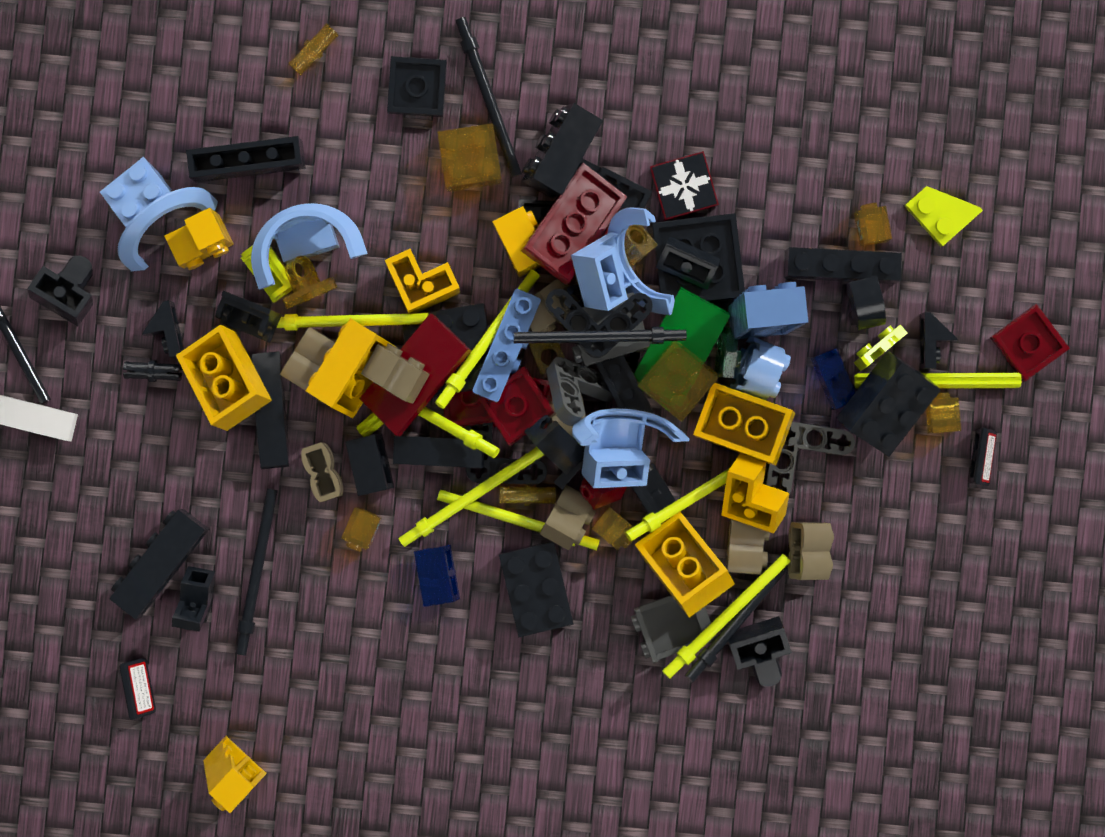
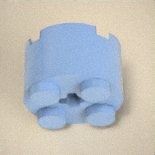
(760, 369)

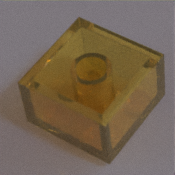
(469, 157)
(678, 380)

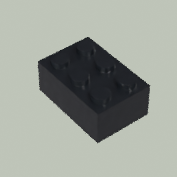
(561, 150)
(888, 403)
(536, 589)

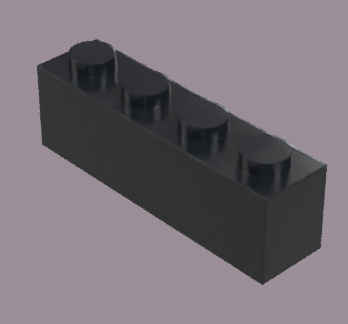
(245, 159)
(842, 265)
(159, 563)

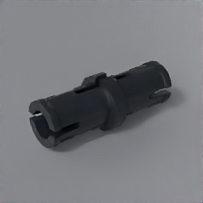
(152, 371)

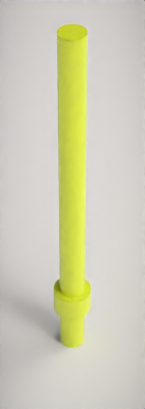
(292, 322)
(457, 381)
(471, 438)
(510, 517)
(653, 521)
(425, 526)
(687, 653)

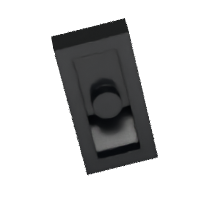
(166, 322)
(931, 332)

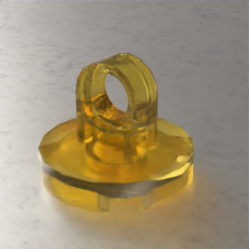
(307, 286)

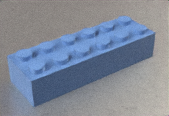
(768, 312)

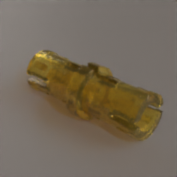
(313, 49)
(527, 495)

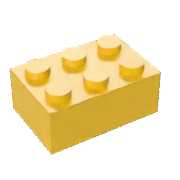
(340, 376)
(223, 378)
(744, 423)
(684, 564)

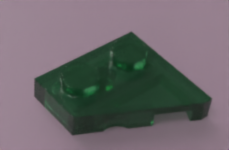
(727, 355)

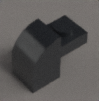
(866, 303)
(195, 599)

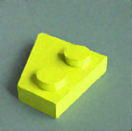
(941, 213)
(887, 340)

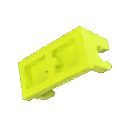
(282, 285)

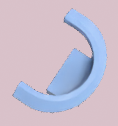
(143, 197)
(303, 232)
(605, 270)
(615, 446)

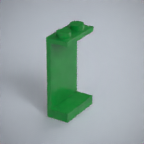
(702, 323)

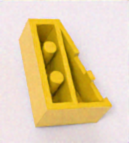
(230, 775)

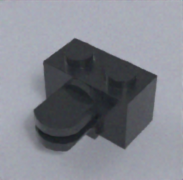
(64, 291)
(760, 647)

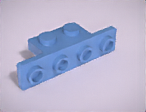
(503, 353)

